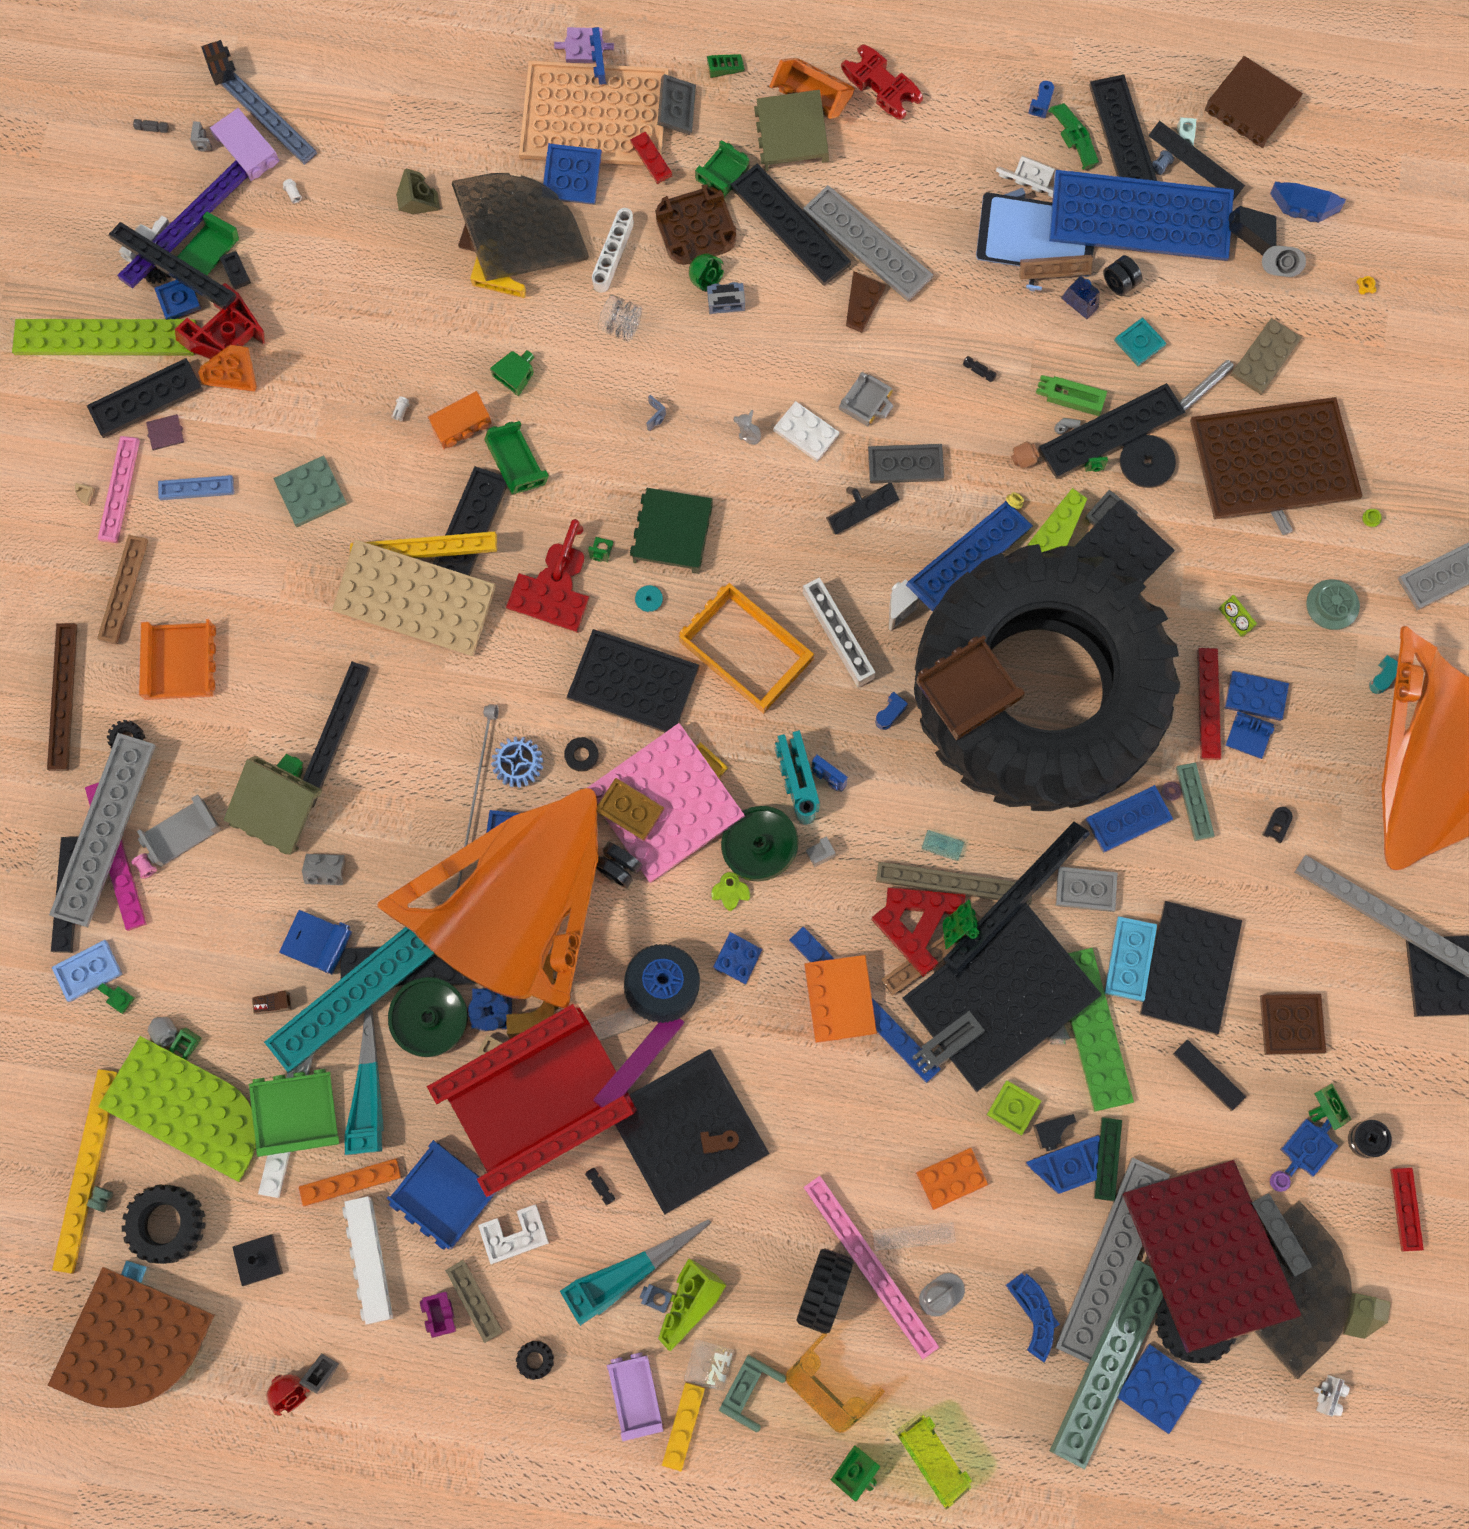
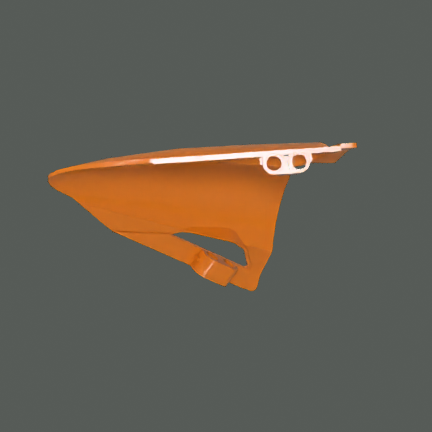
(1429, 762)
(514, 901)

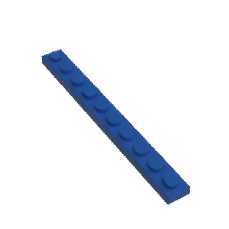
(885, 1025)

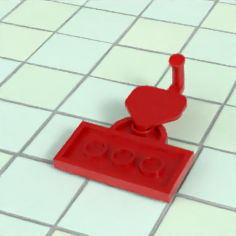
(551, 599)

